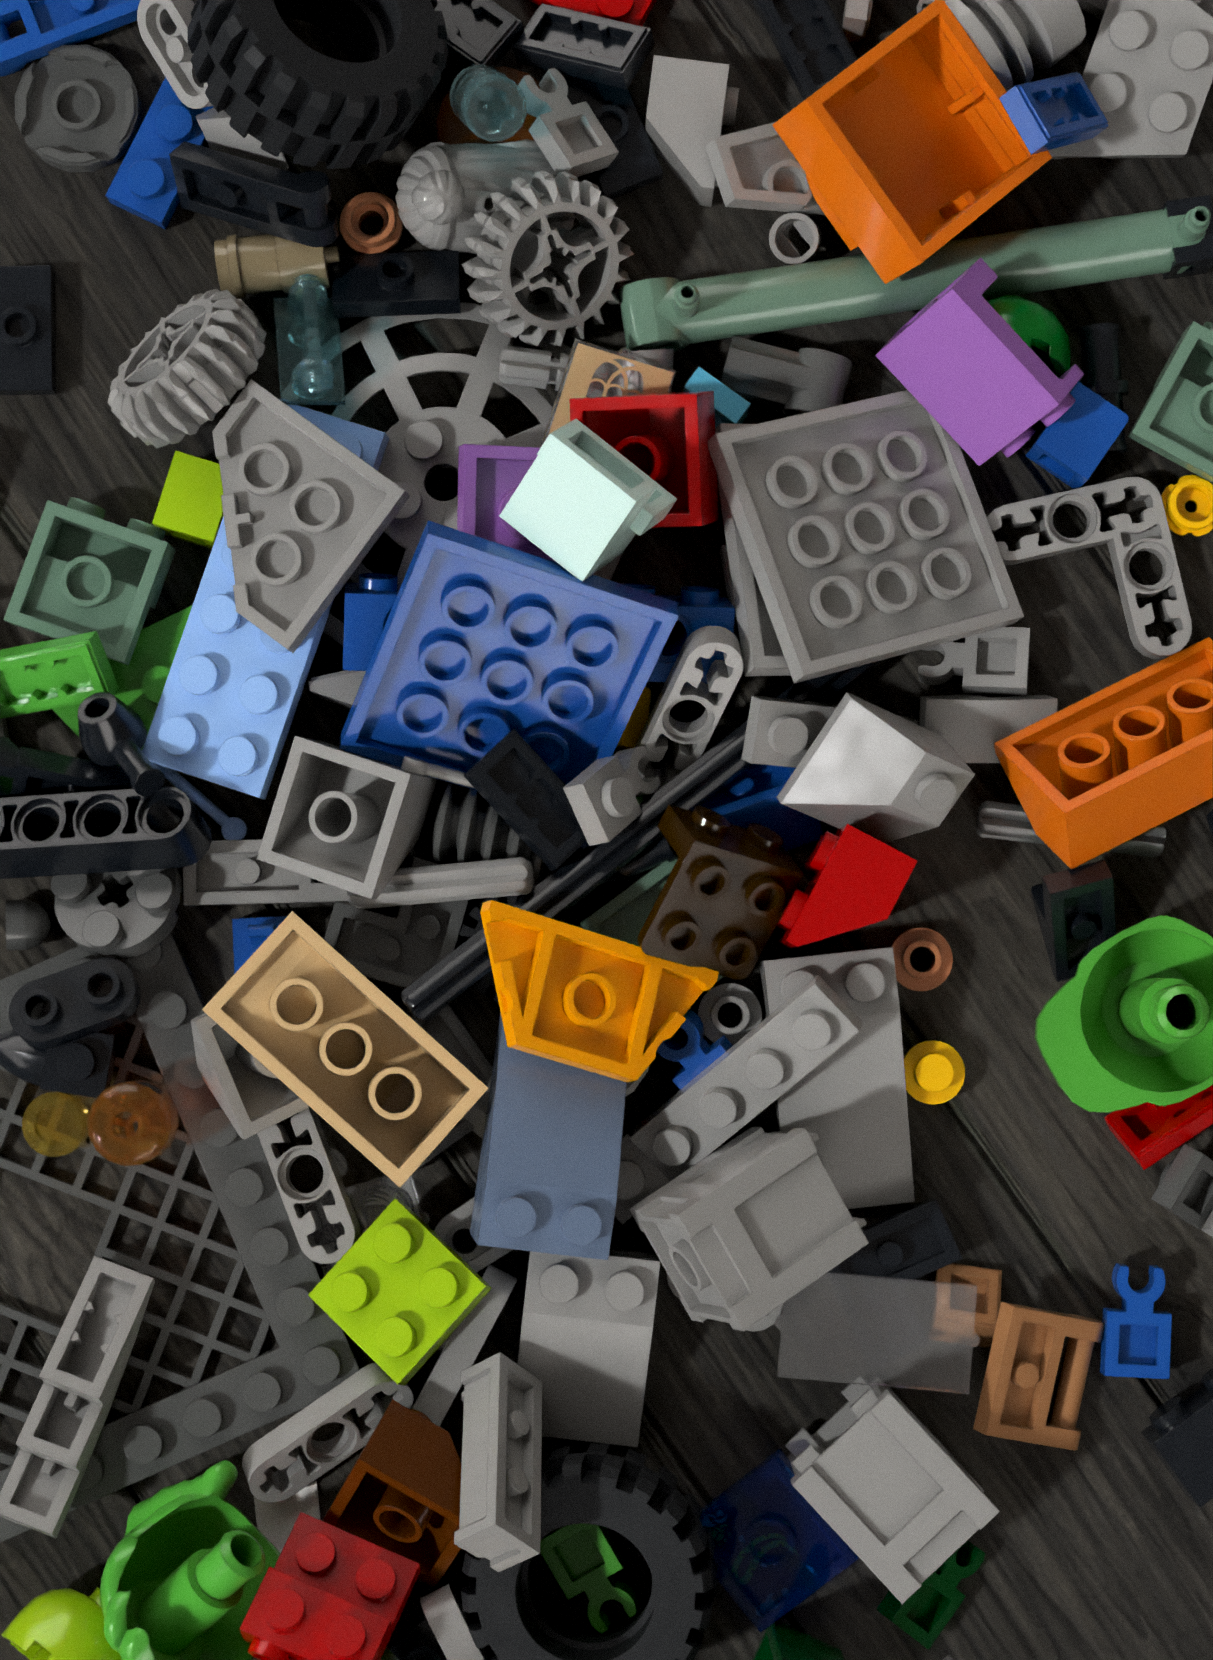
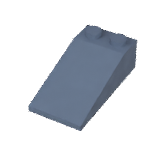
(548, 1157)

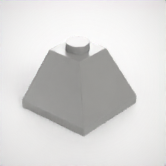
(877, 773)

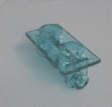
(308, 345)

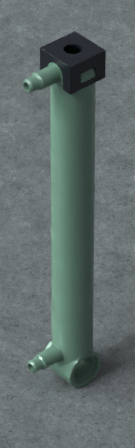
(680, 313)

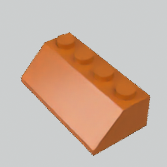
(1118, 758)

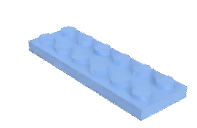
(229, 680)

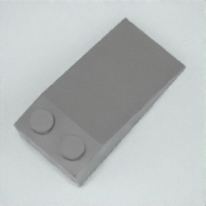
(860, 1090)

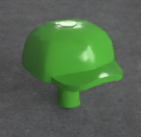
(1134, 1019)

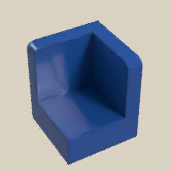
(1079, 438)

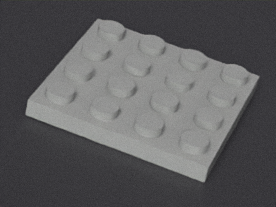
(863, 533)

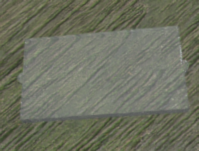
(880, 1333)

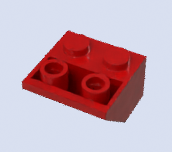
(851, 887)

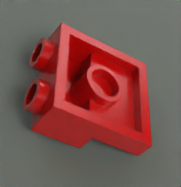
(328, 1597)

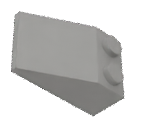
(590, 1342)

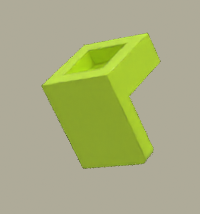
(191, 500)

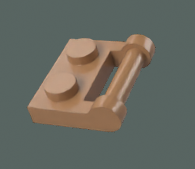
(1024, 1373)

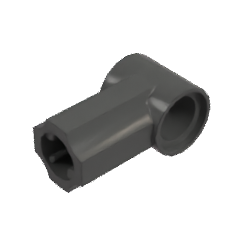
(786, 378)

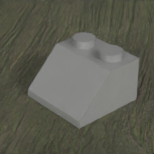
(344, 817)

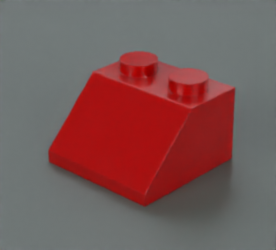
(666, 440)

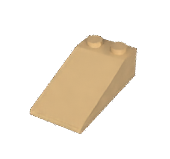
(345, 1049)

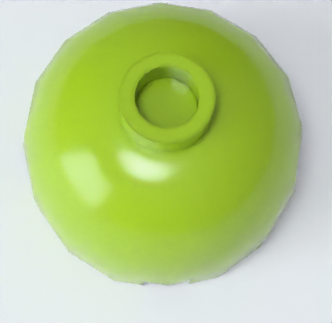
(61, 1627)

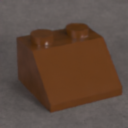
(405, 1492)

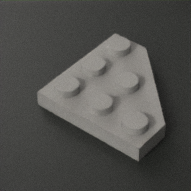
(294, 513)

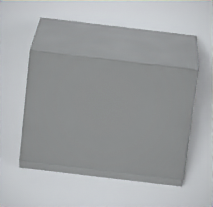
(239, 1082)

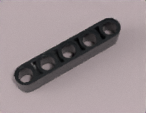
(81, 831)

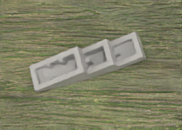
(75, 1396)

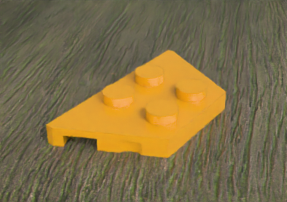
(585, 993)

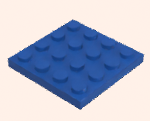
(503, 645)

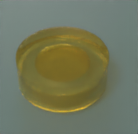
(55, 1124)

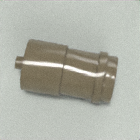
(268, 263)

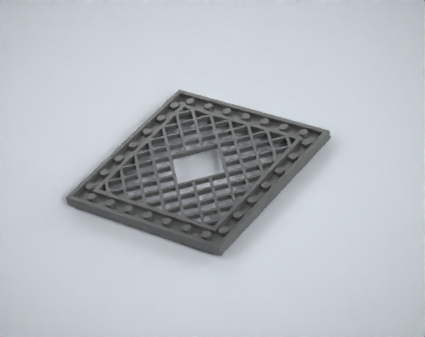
(265, 1387)

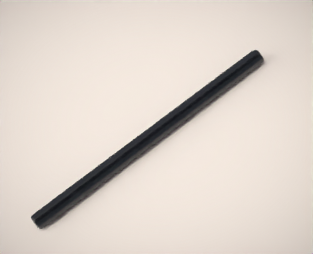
(600, 861)

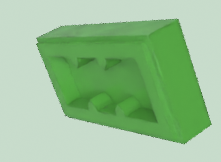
(53, 674)

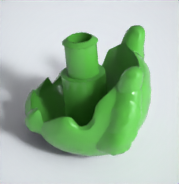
(185, 1573)

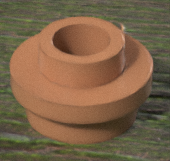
(370, 205)
(941, 956)

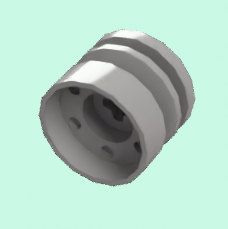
(1019, 33)

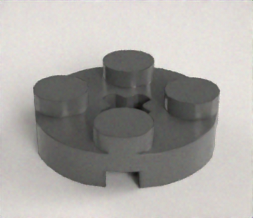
(115, 929)

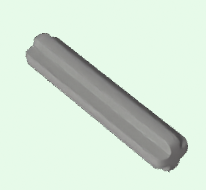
(452, 883)

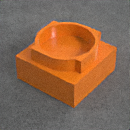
(909, 143)

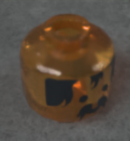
(149, 1106)

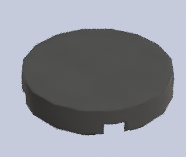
(78, 108)

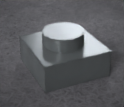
(1187, 1186)

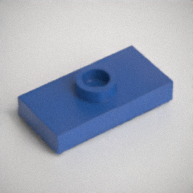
(1054, 112)

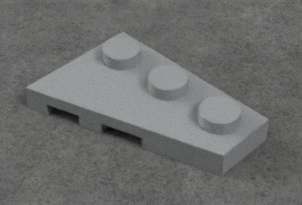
(760, 172)

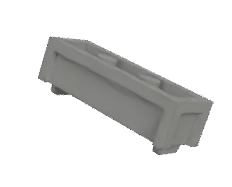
(500, 1463)

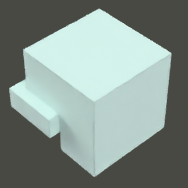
(584, 501)

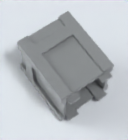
(749, 1226)
(888, 1487)

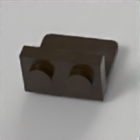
(719, 893)

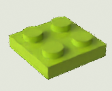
(399, 1292)

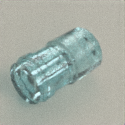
(488, 102)

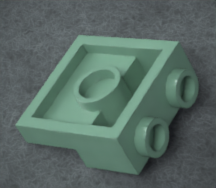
(1180, 408)
(90, 577)

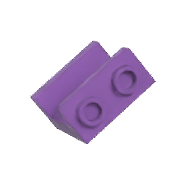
(976, 370)

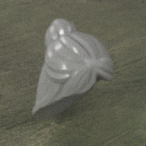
(451, 183)

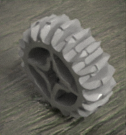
(576, 271)
(187, 368)

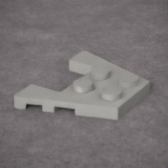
(1148, 78)

